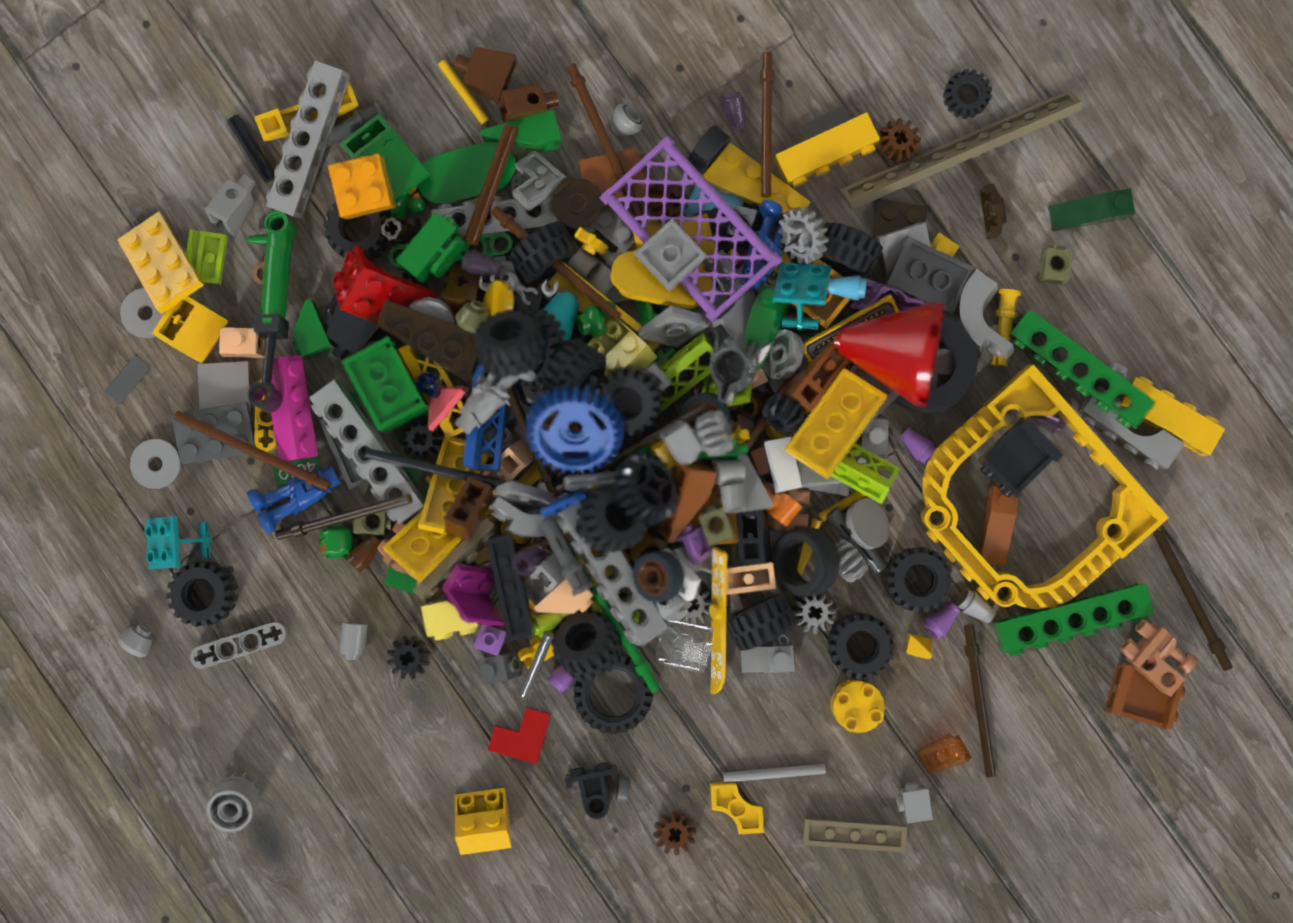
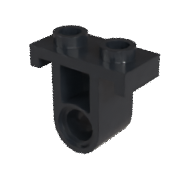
(593, 786)

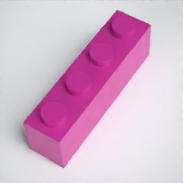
(293, 419)

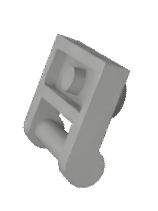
(615, 231)

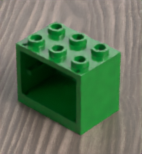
(385, 385)

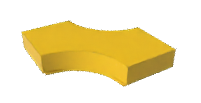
(728, 800)

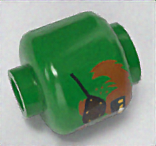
(335, 541)

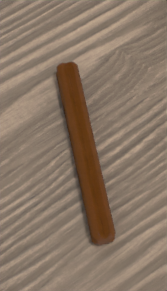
(490, 185)

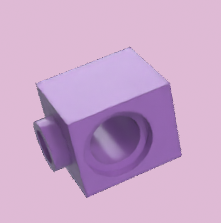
(490, 639)

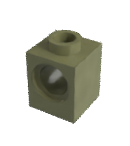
(1047, 273)
(362, 526)
(725, 533)

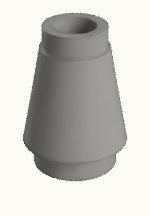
(974, 605)

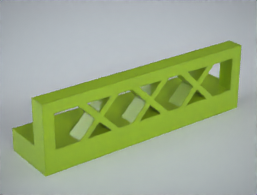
(683, 360)
(866, 477)

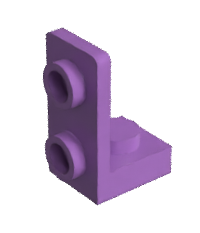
(695, 543)

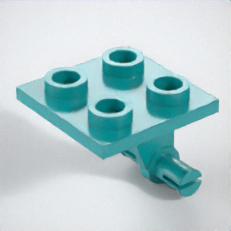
(802, 286)
(164, 542)

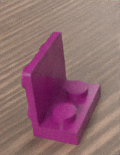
(469, 593)

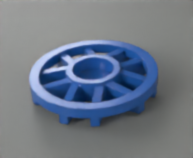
(563, 502)

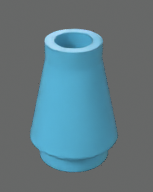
(849, 287)

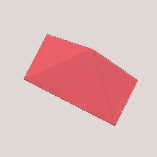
(441, 406)

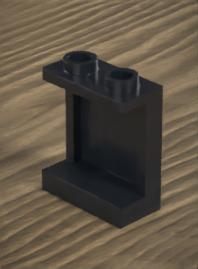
(1018, 457)

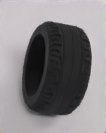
(785, 561)

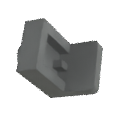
(500, 667)

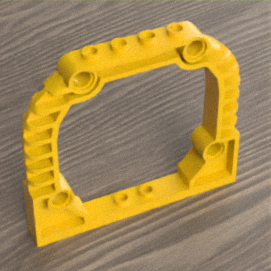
(1131, 511)

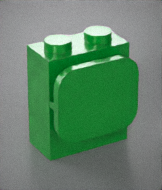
(433, 249)

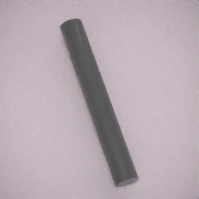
(536, 664)

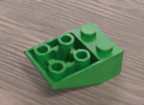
(380, 138)

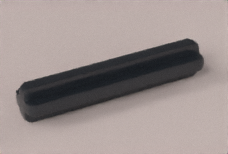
(251, 148)

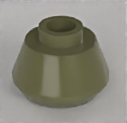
(471, 315)

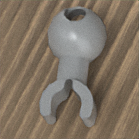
(518, 287)

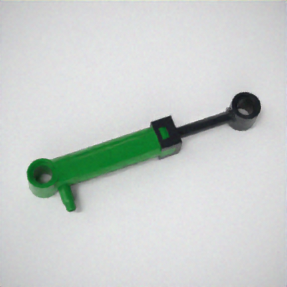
(272, 321)

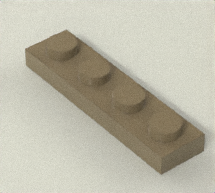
(463, 554)
(854, 835)

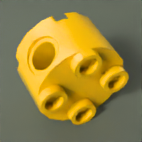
(857, 705)

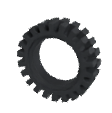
(610, 723)

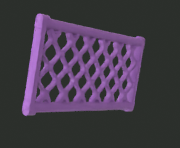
(668, 145)

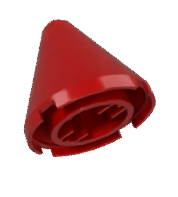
(897, 349)

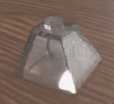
(684, 646)

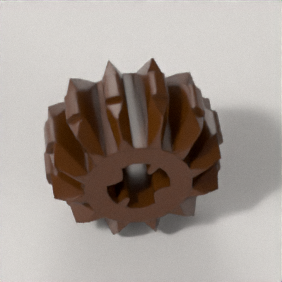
(908, 143)
(672, 209)
(672, 842)

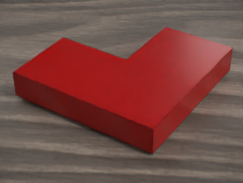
(524, 743)

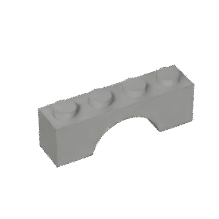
(1156, 449)

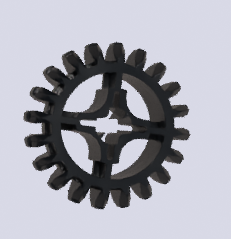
(646, 488)

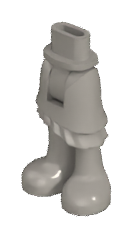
(487, 399)

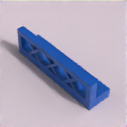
(474, 441)

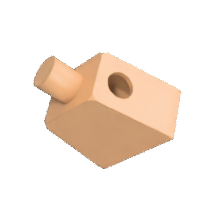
(240, 343)

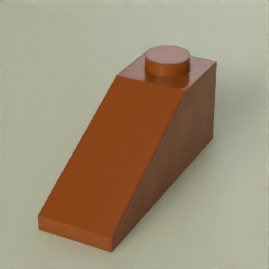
(816, 377)
(695, 488)
(997, 526)

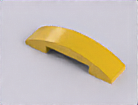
(277, 123)

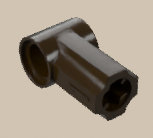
(401, 229)
(758, 399)

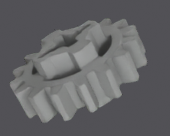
(803, 235)

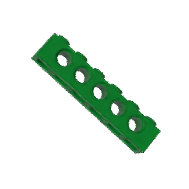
(1034, 325)
(1138, 608)

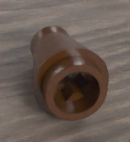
(363, 554)

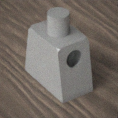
(231, 205)
(875, 438)

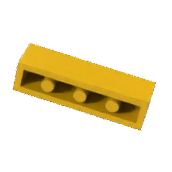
(826, 150)
(1178, 419)

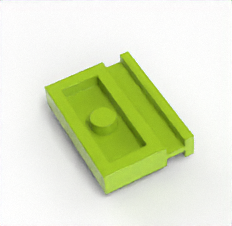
(207, 255)

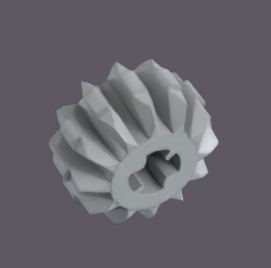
(714, 433)
(851, 561)
(816, 603)
(697, 612)

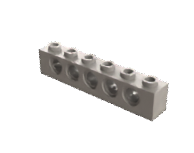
(319, 132)
(522, 218)
(322, 405)
(651, 622)

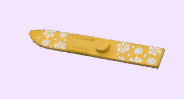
(718, 619)

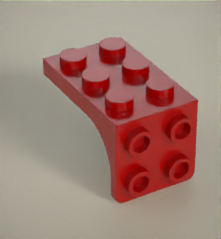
(365, 287)

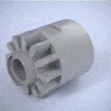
(233, 802)

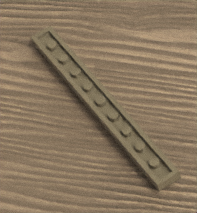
(961, 149)

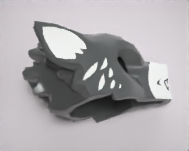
(735, 364)

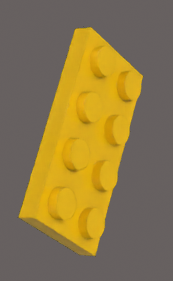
(160, 262)

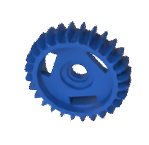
(558, 440)

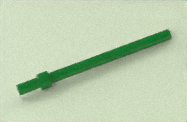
(642, 667)

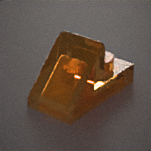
(944, 753)

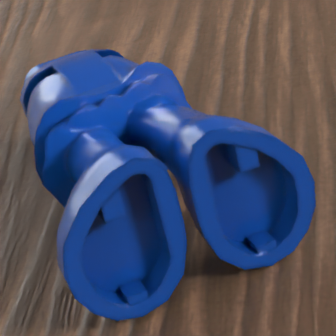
(770, 213)
(300, 498)

